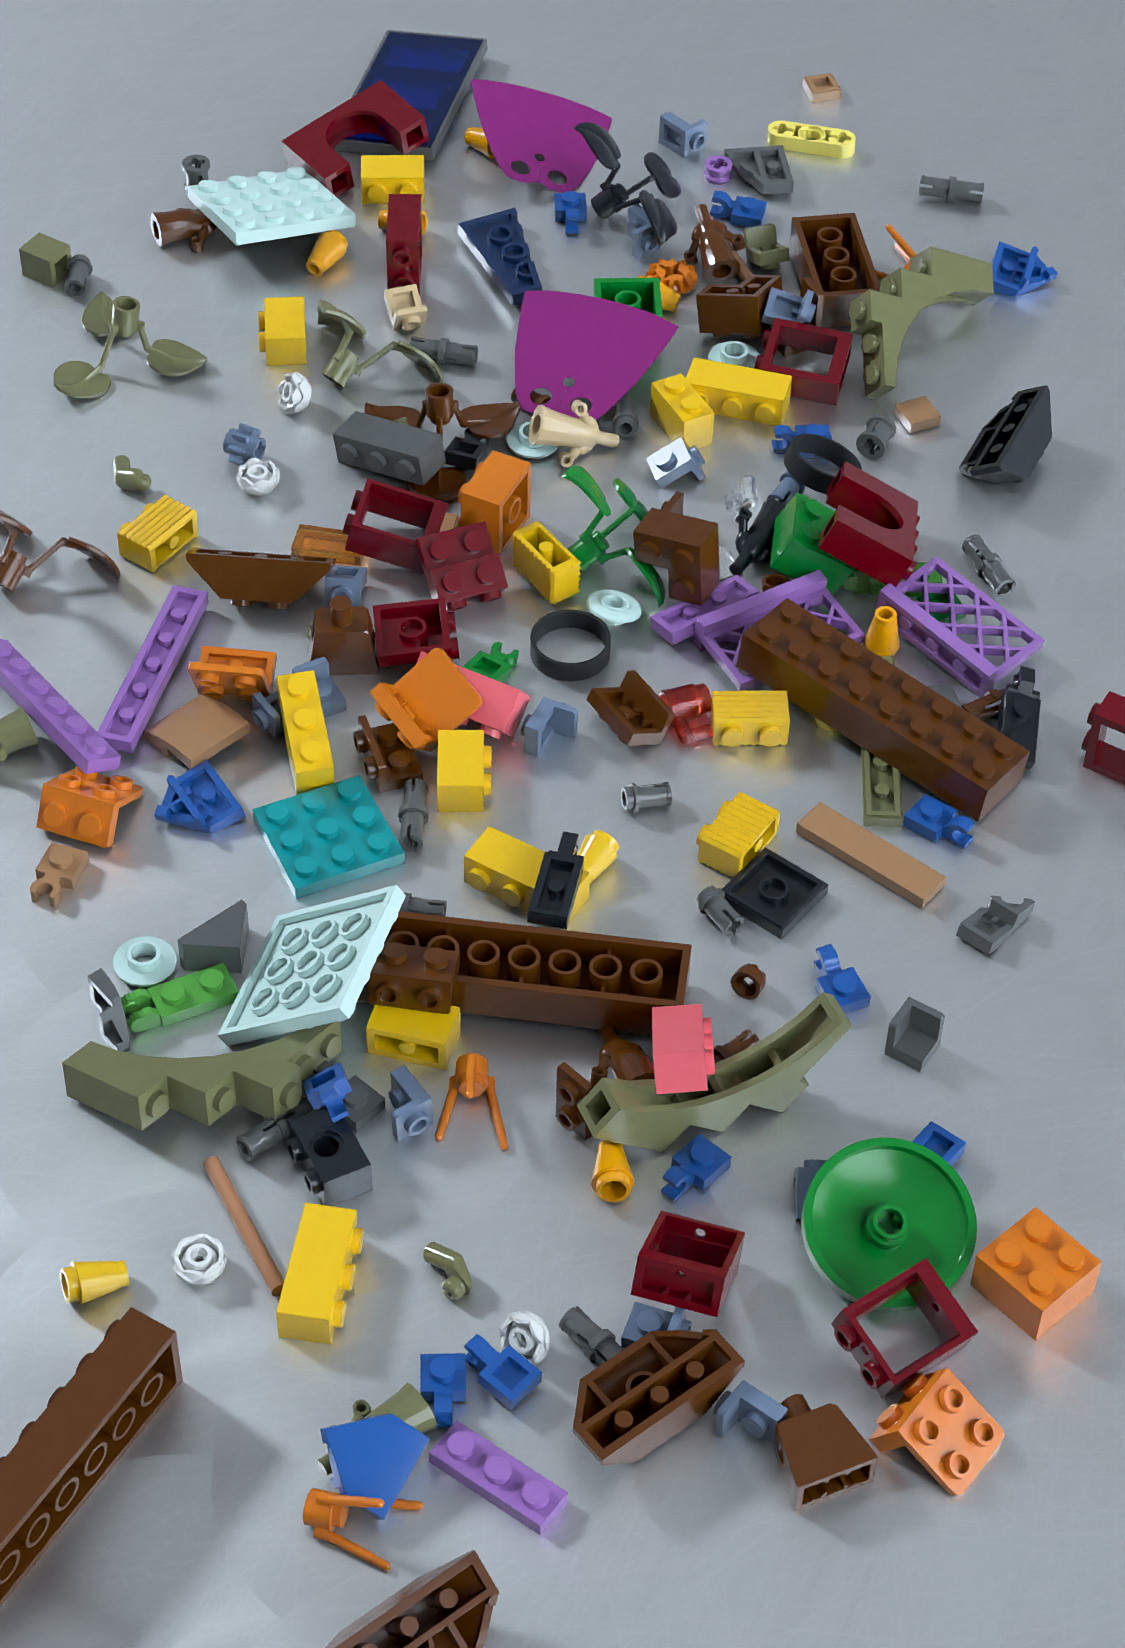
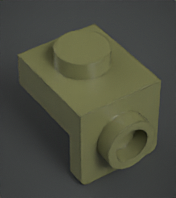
(763, 247)

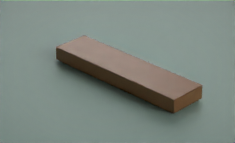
(871, 854)

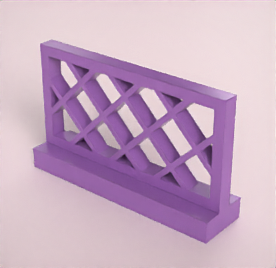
(736, 618)
(940, 639)

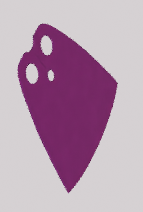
(533, 122)
(584, 339)

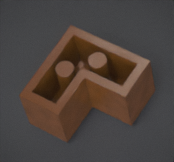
(736, 308)
(683, 547)

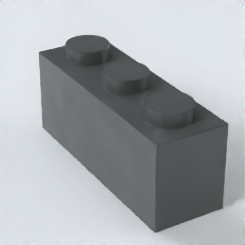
(389, 448)

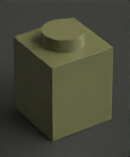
(45, 259)

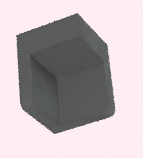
(914, 1034)

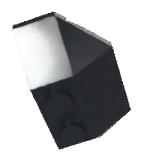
(1012, 439)

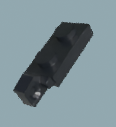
(1020, 712)
(557, 884)

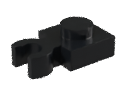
(466, 451)

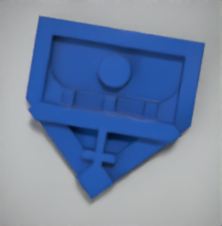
(1018, 271)
(199, 801)
(373, 1457)

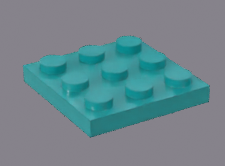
(328, 836)

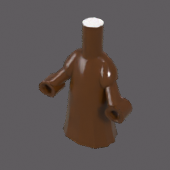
(181, 225)
(715, 252)
(623, 1057)

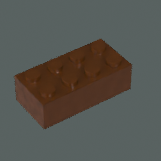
(835, 259)

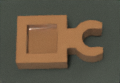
(57, 869)

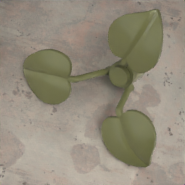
(121, 318)
(344, 362)

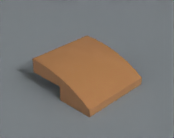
(197, 730)

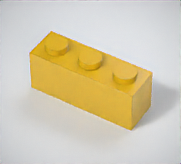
(741, 391)
(305, 731)
(510, 870)
(319, 1274)

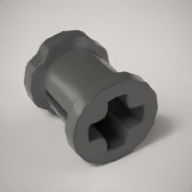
(197, 173)
(876, 436)

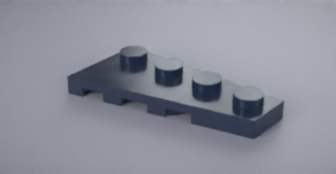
(502, 252)

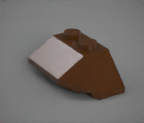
(258, 576)
(652, 1392)
(434, 1611)

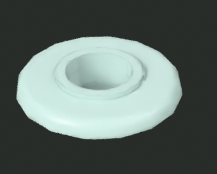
(724, 353)
(519, 443)
(613, 607)
(145, 973)

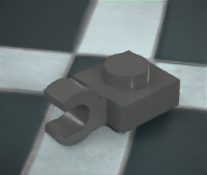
(361, 1103)

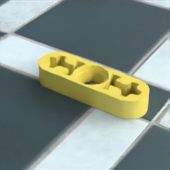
(827, 142)

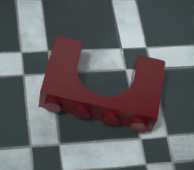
(372, 111)
(871, 526)

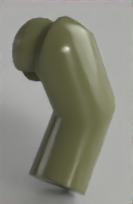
(129, 478)
(453, 1263)

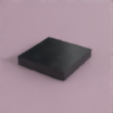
(774, 893)

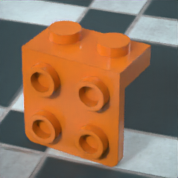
(233, 672)
(427, 700)
(85, 805)
(941, 1429)

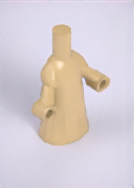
(558, 429)

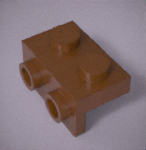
(632, 711)
(414, 978)

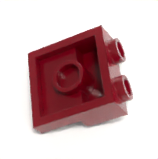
(462, 565)
(413, 627)

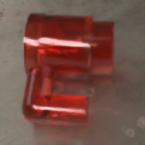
(688, 704)

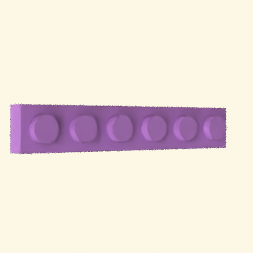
(153, 668)
(54, 713)

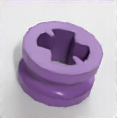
(718, 169)

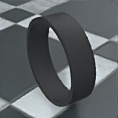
(819, 446)
(570, 619)

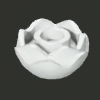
(294, 393)
(258, 477)
(199, 1248)
(526, 1334)

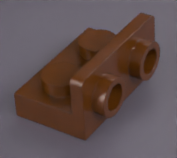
(386, 756)

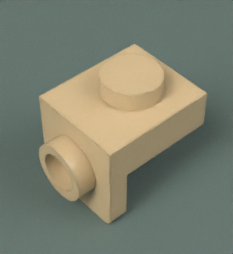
(405, 307)

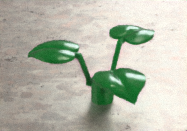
(593, 546)

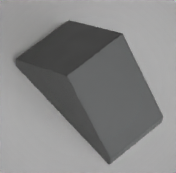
(217, 941)

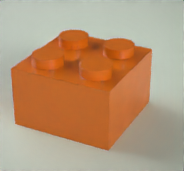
(499, 496)
(1035, 1273)

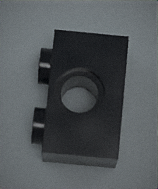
(335, 1177)

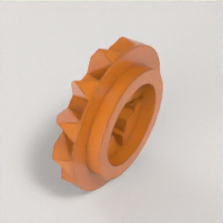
(680, 275)

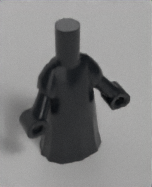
(756, 543)

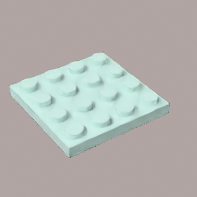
(270, 206)
(312, 966)

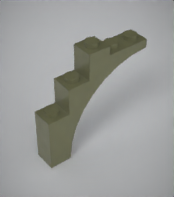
(886, 315)
(760, 1076)
(203, 1088)

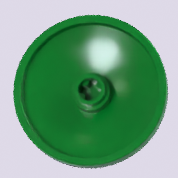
(882, 1212)

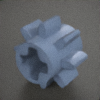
(244, 444)

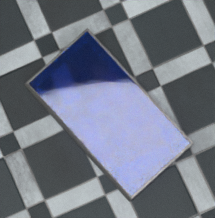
(429, 74)

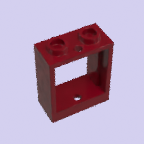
(404, 240)
(813, 338)
(397, 505)
(1100, 755)
(706, 1264)
(937, 1306)

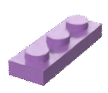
(679, 620)
(498, 1477)

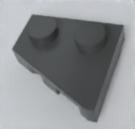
(763, 168)

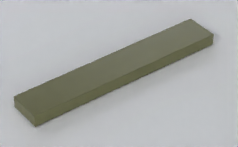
(880, 788)

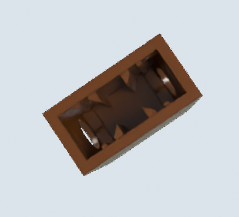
(344, 638)
(820, 1453)

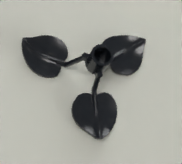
(614, 197)

